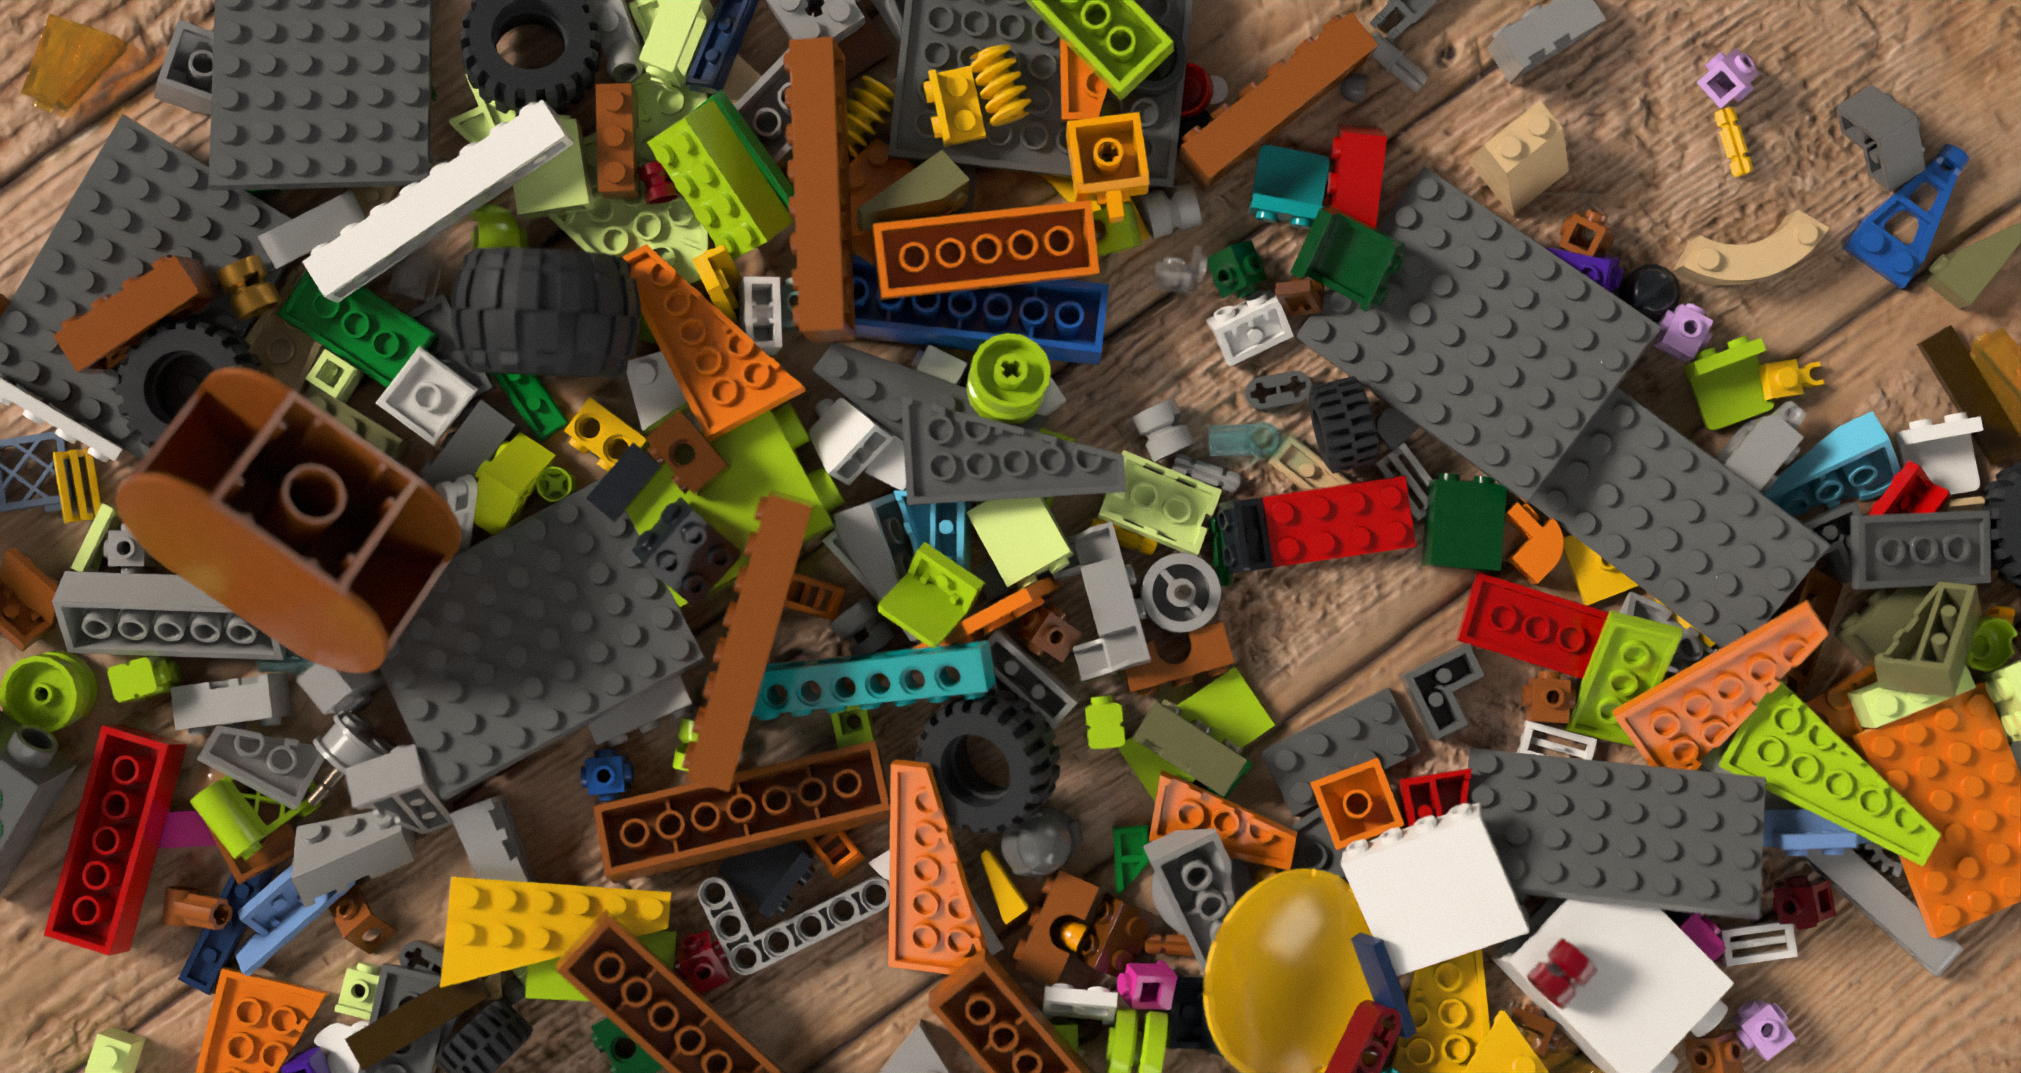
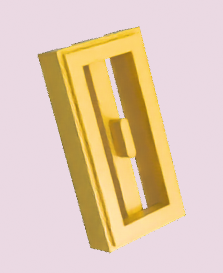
(73, 455)

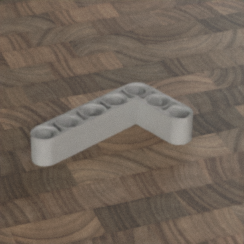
(791, 926)

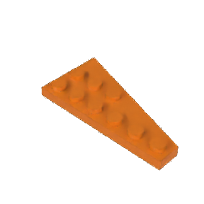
(711, 358)
(992, 617)
(1709, 700)
(929, 897)

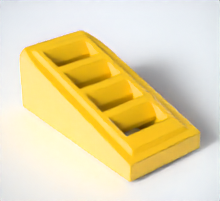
(1006, 893)

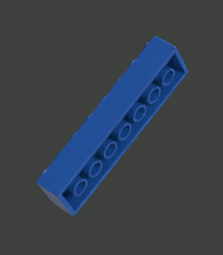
(1057, 315)

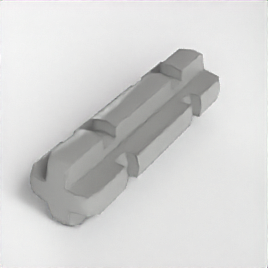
(1207, 473)

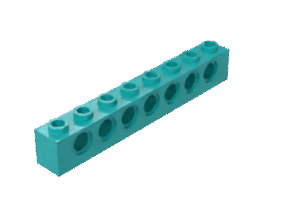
(970, 659)

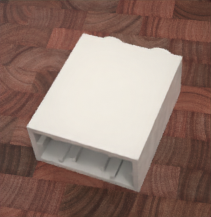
(1646, 989)

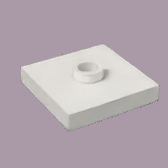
(427, 395)

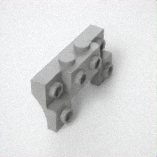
(1112, 604)

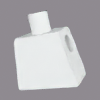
(846, 438)

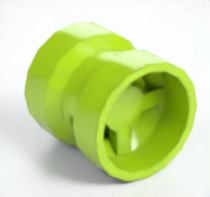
(551, 484)

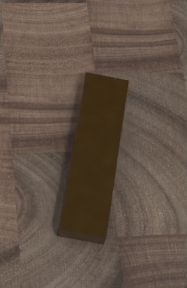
(1970, 393)
(414, 1020)

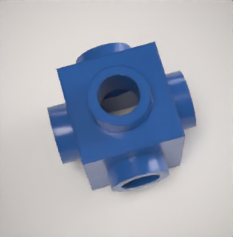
(621, 774)

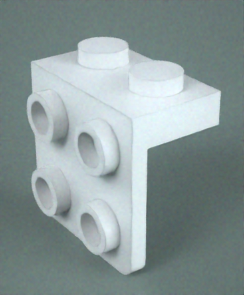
(1943, 451)

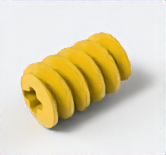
(999, 85)
(866, 110)

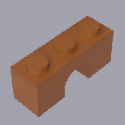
(616, 140)
(1207, 652)
(1065, 895)

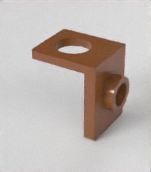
(356, 917)

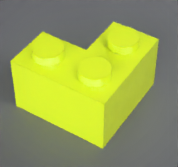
(509, 482)

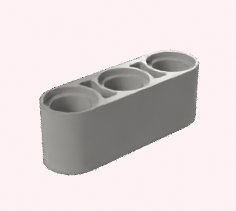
(311, 229)

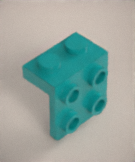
(1288, 186)

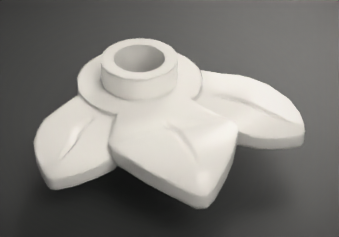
(333, 1040)

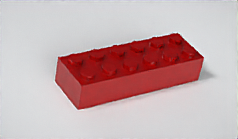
(115, 839)

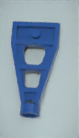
(1885, 252)

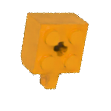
(1108, 181)

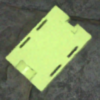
(1160, 505)

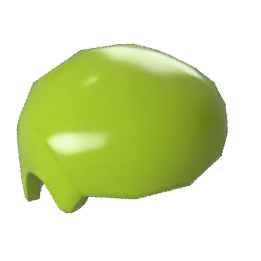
(1991, 644)

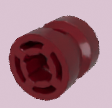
(658, 184)

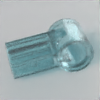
(1238, 441)

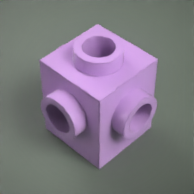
(1729, 77)
(1684, 332)
(1762, 1028)

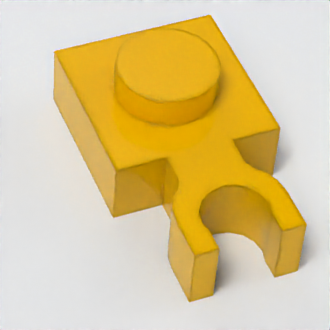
(1786, 379)

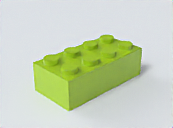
(1109, 37)
(720, 180)

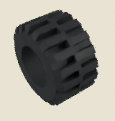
(1343, 424)
(486, 1040)

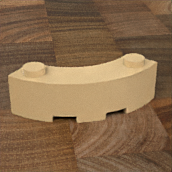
(1730, 264)

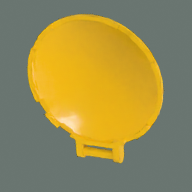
(1286, 973)

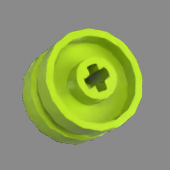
(1008, 379)
(49, 690)
(1136, 1048)

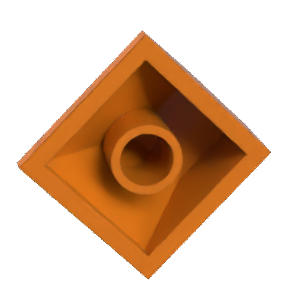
(1357, 803)

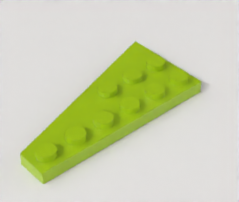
(1825, 775)

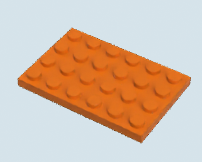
(1966, 783)

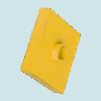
(1593, 574)

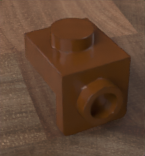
(1535, 1021)

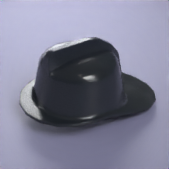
(1650, 291)

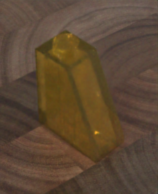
(68, 63)
(2000, 365)

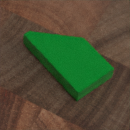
(1129, 853)

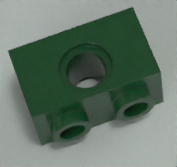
(607, 1037)

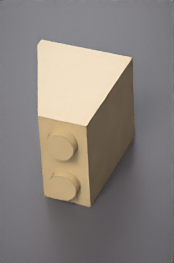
(1523, 158)

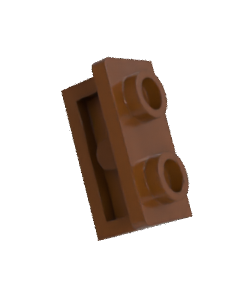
(1115, 935)

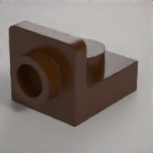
(1300, 296)

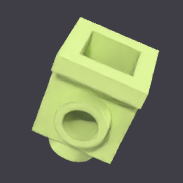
(335, 375)
(351, 1003)

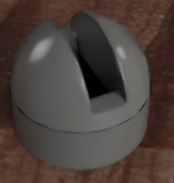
(1353, 88)
(513, 990)

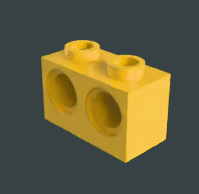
(611, 431)

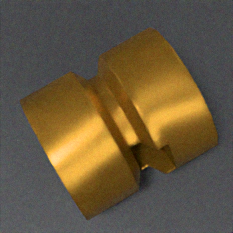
(250, 300)

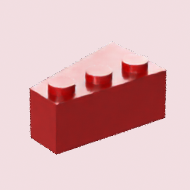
(1357, 171)
(1432, 794)

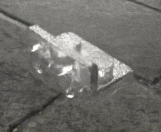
(1177, 276)

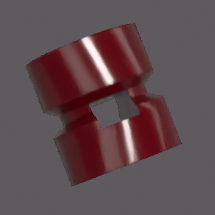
(1573, 966)

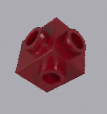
(1803, 902)
(702, 962)

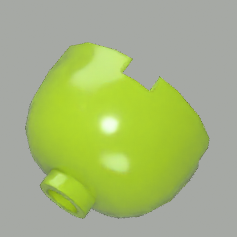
(497, 229)

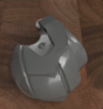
(1041, 843)

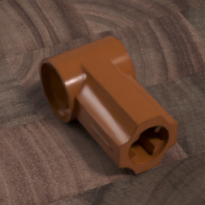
(190, 908)

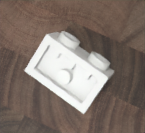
(1250, 327)

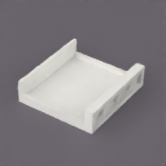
(1434, 889)

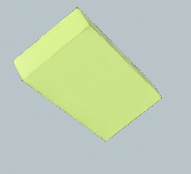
(91, 552)

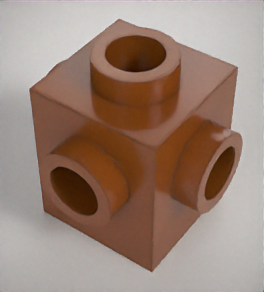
(1574, 233)
(1048, 632)
(1561, 698)
(1715, 1052)

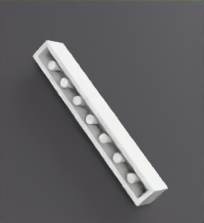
(438, 201)

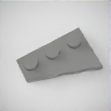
(264, 763)

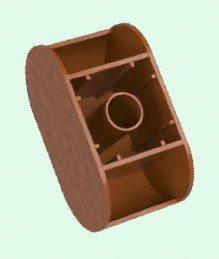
(290, 520)

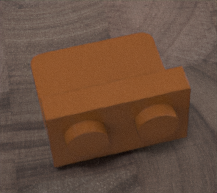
(25, 600)

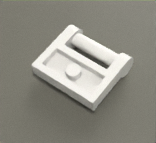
(1092, 1004)

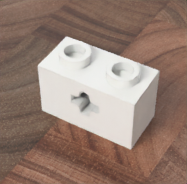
(761, 312)

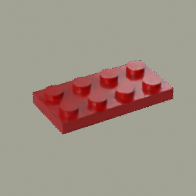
(1339, 521)
(1530, 625)

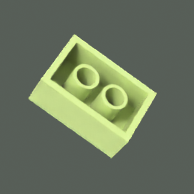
(2005, 692)

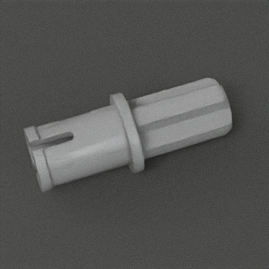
(1398, 64)

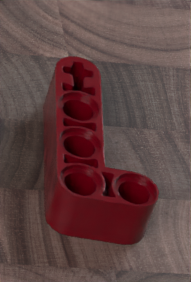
(1366, 1039)

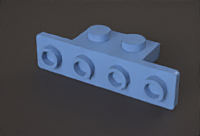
(1803, 830)
(277, 918)

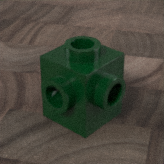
(1237, 270)

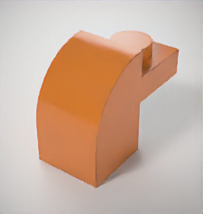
(1542, 544)

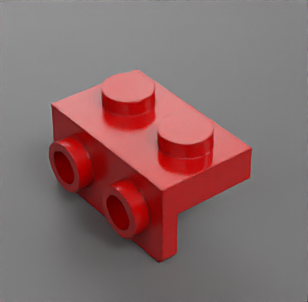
(1911, 493)

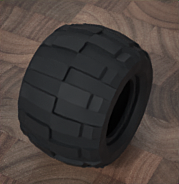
(545, 312)

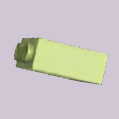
(674, 40)

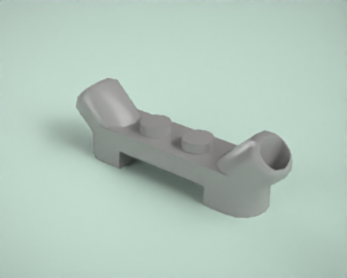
(618, 40)

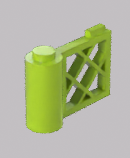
(236, 821)

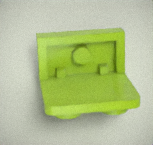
(1728, 383)
(931, 596)

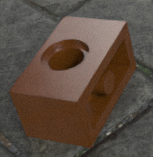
(679, 432)

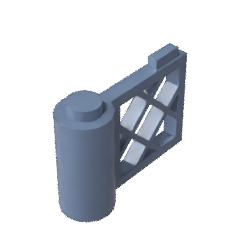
(50, 503)

